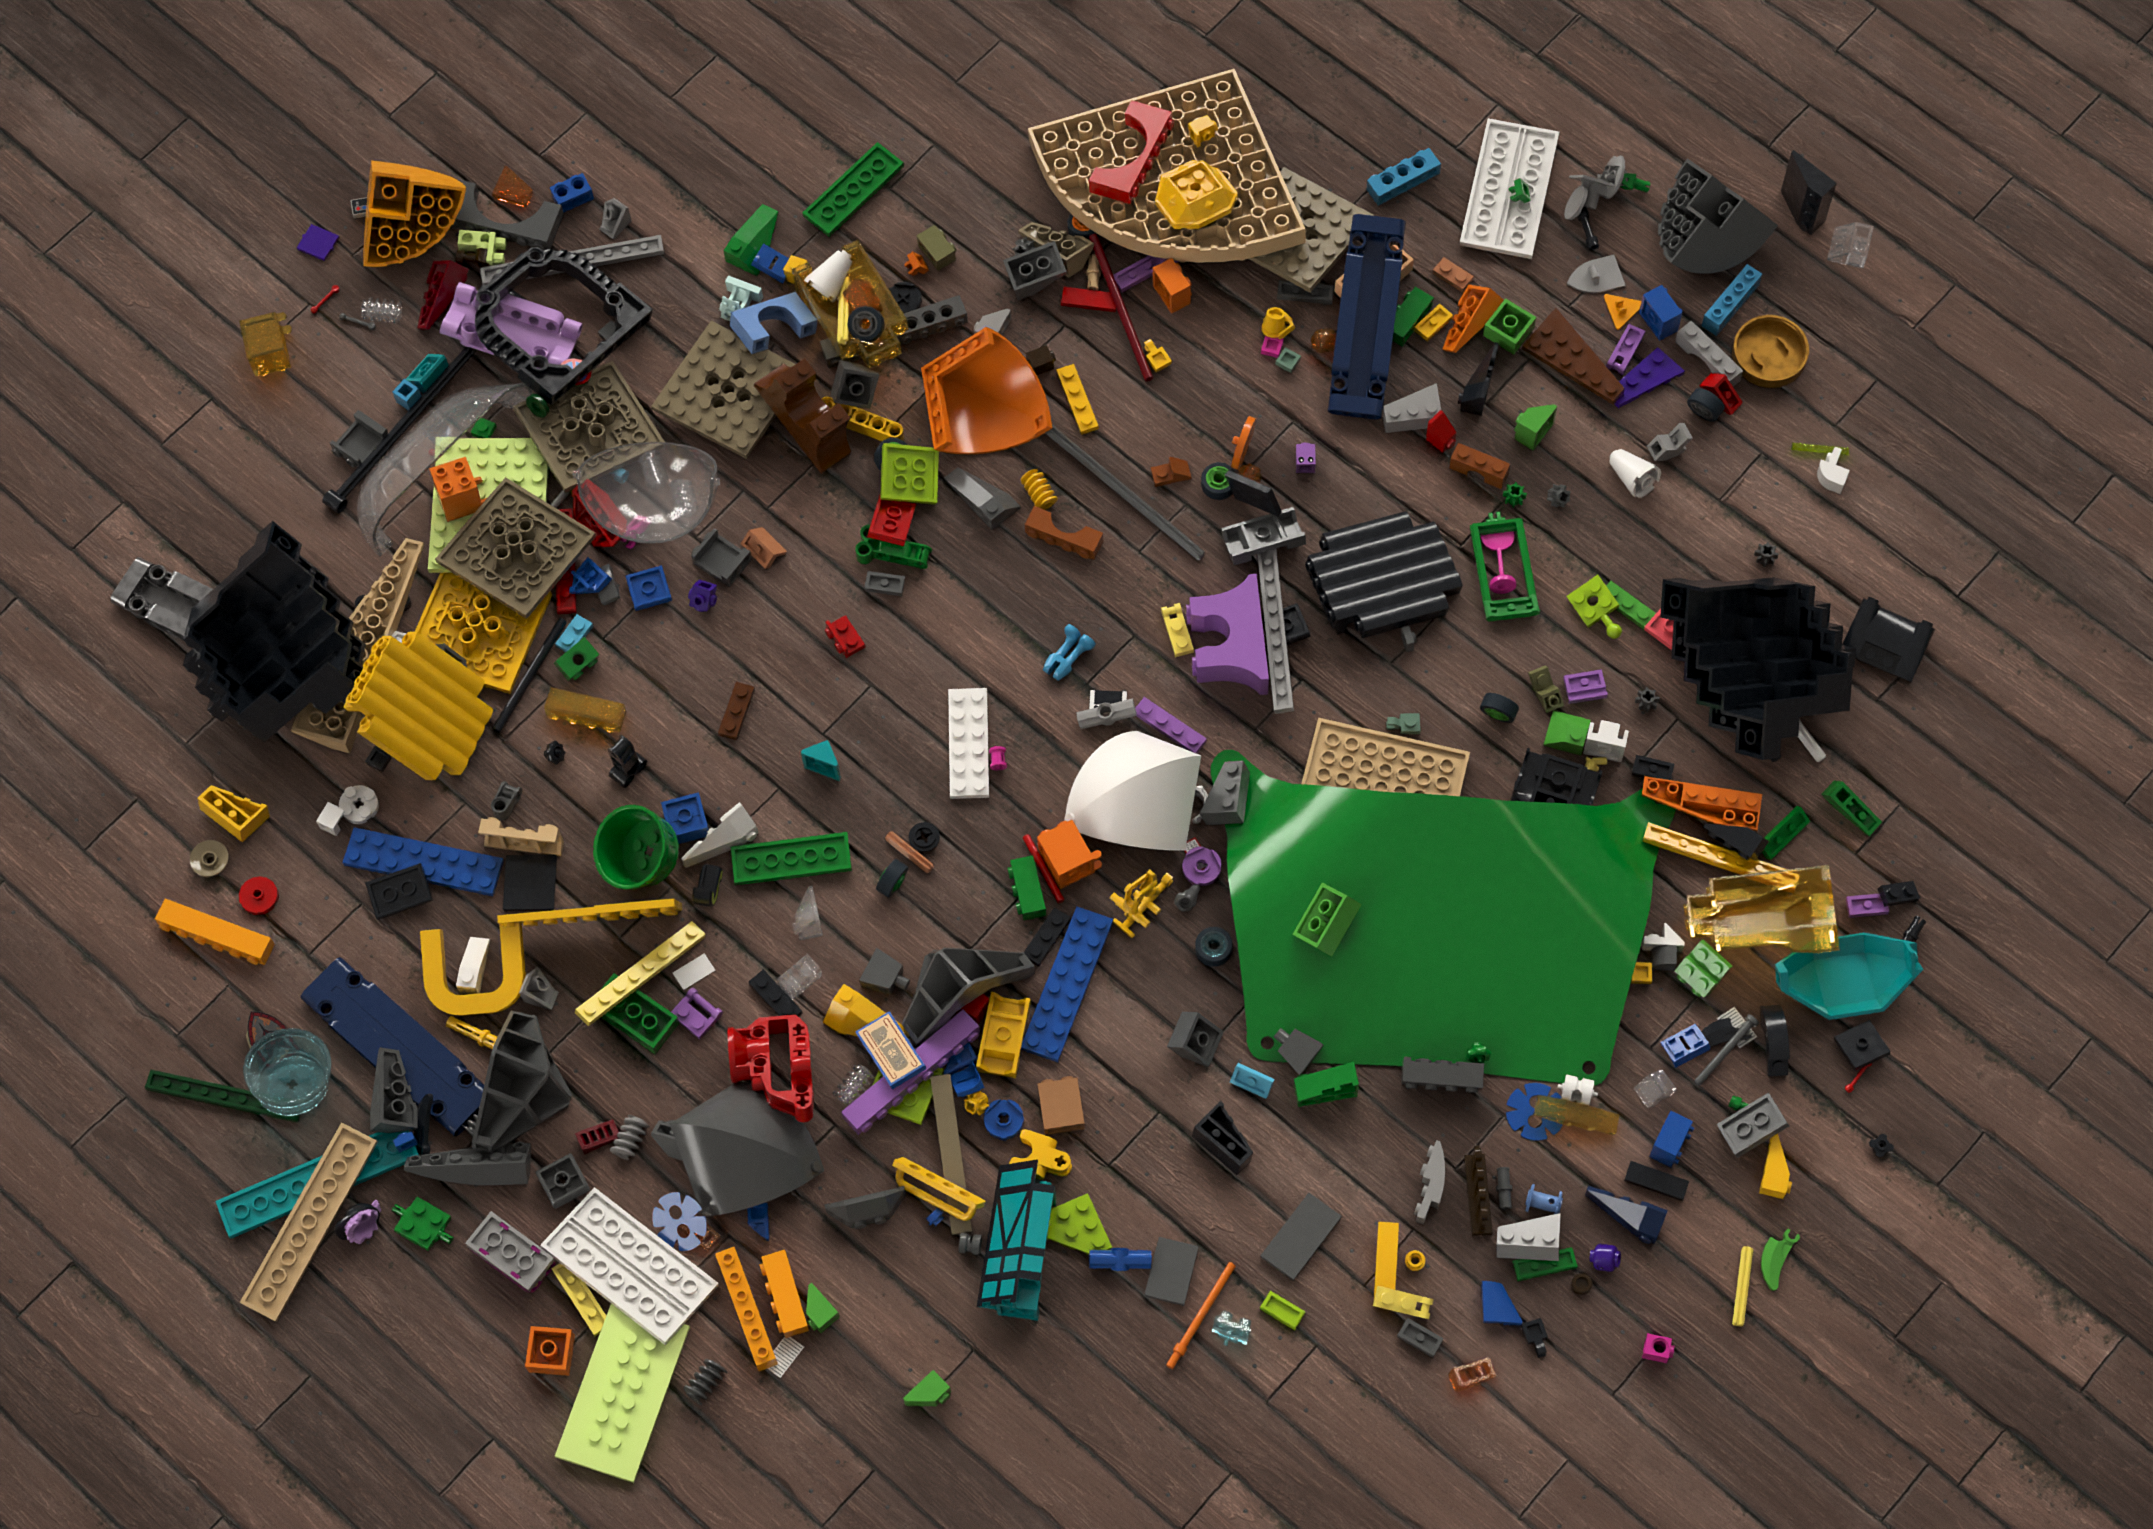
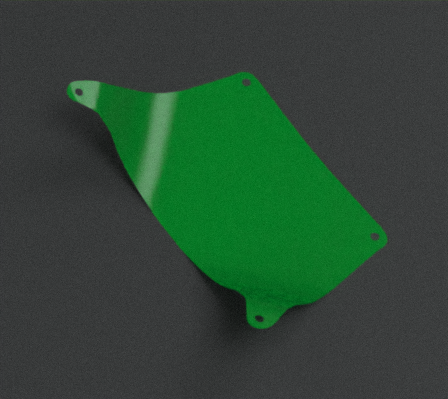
(1468, 931)

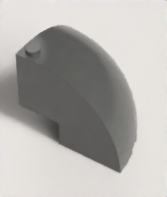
(1709, 224)

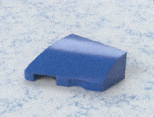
(1498, 1305)

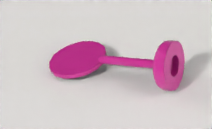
(1498, 542)

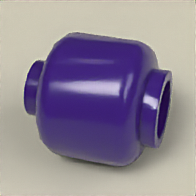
(1605, 1257)

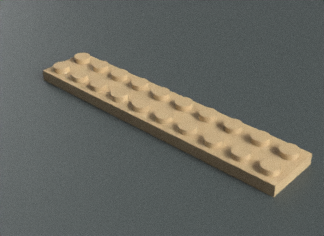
(308, 1222)

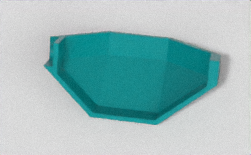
(1852, 981)

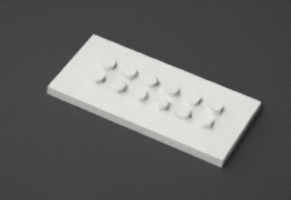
(1492, 218)
(629, 1266)

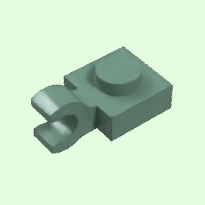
(1407, 723)

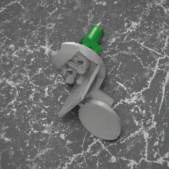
(1605, 185)

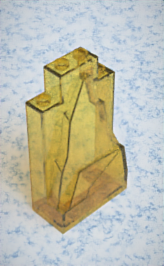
(826, 311)
(1767, 909)

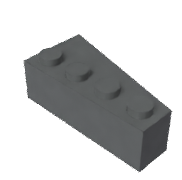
(1442, 1074)

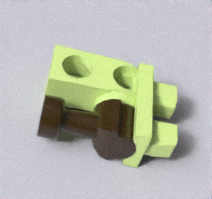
(484, 246)

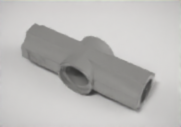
(1095, 717)

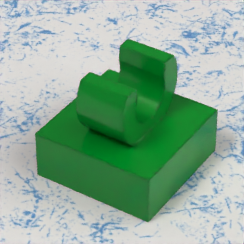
(1522, 191)

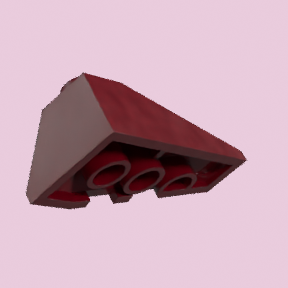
(442, 286)

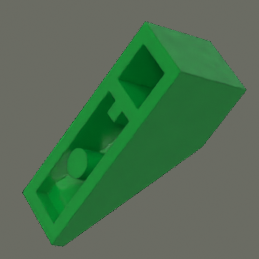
(1851, 807)

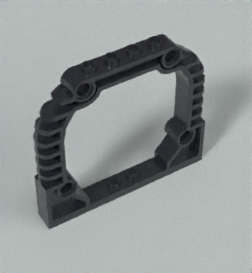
(549, 379)

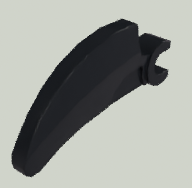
(1721, 1032)
(423, 1124)

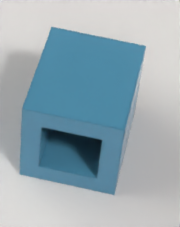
(406, 394)

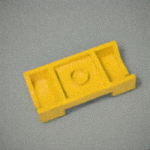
(1003, 1036)

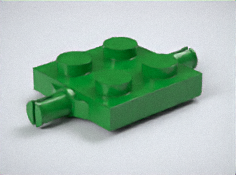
(422, 1223)

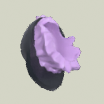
(359, 1222)

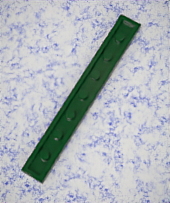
(209, 1093)

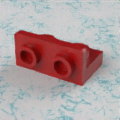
(845, 636)

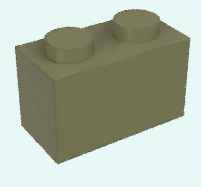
(936, 247)

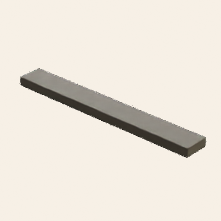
(950, 1145)

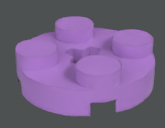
(1205, 856)

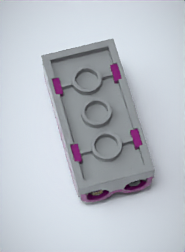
(511, 1253)

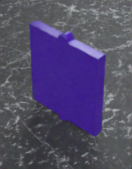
(318, 242)

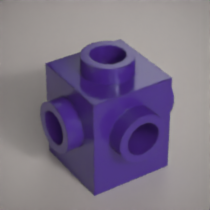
(702, 596)

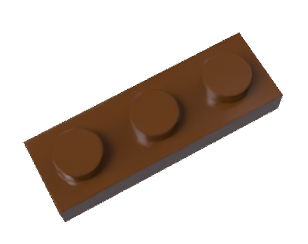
(736, 711)

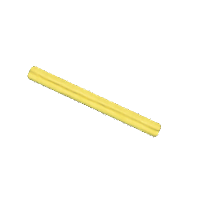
(843, 314)

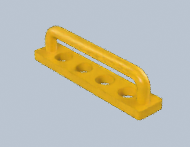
(972, 1201)

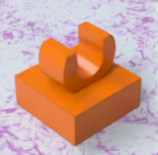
(917, 263)

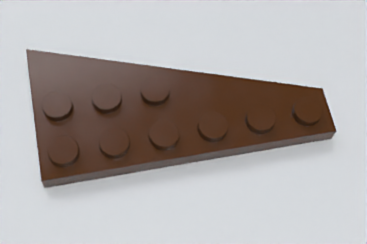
(1564, 350)

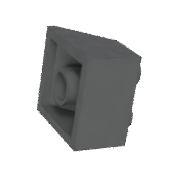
(854, 385)
(1195, 1038)

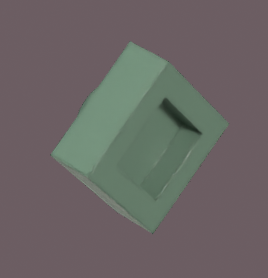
(1288, 360)

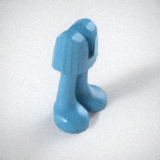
(1072, 636)

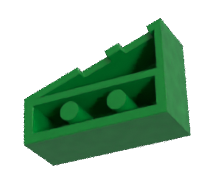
(1326, 1085)

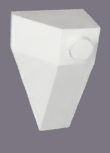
(734, 830)

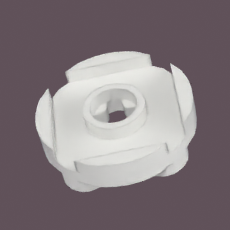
(359, 793)

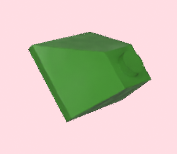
(1567, 732)

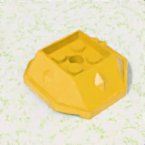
(1194, 195)

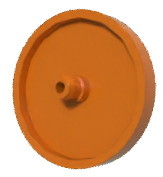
(1243, 442)

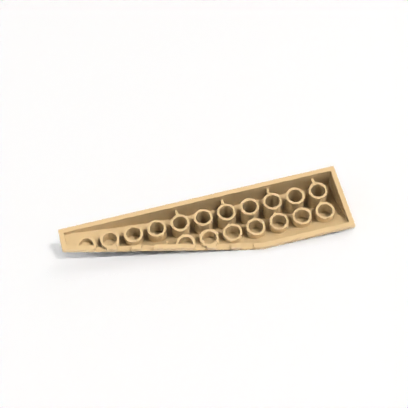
(373, 618)

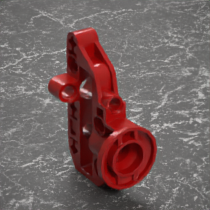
(751, 1061)

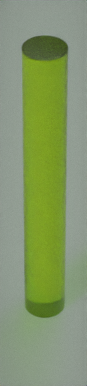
(1817, 448)

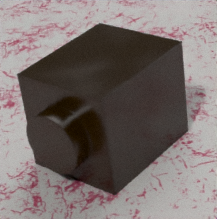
(1041, 359)

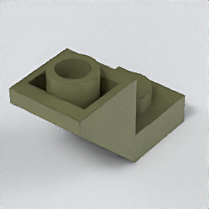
(1545, 690)

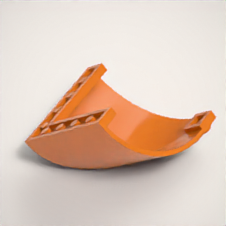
(984, 397)

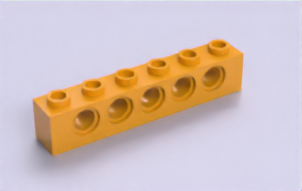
(746, 1309)

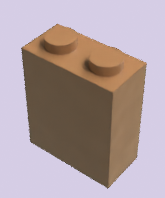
(1061, 1105)

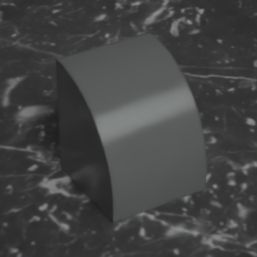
(1664, 957)

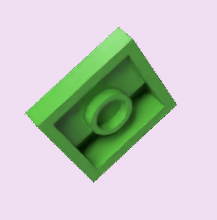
(1703, 969)

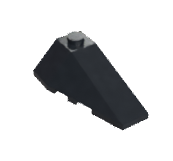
(1476, 389)

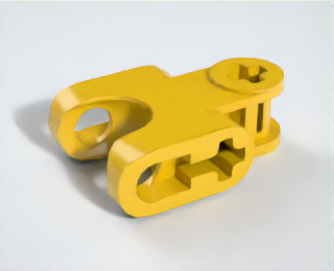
(1044, 1150)

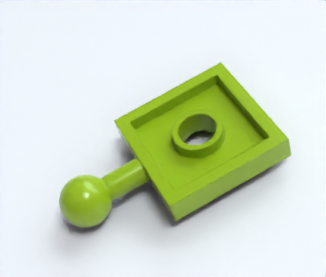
(1592, 614)

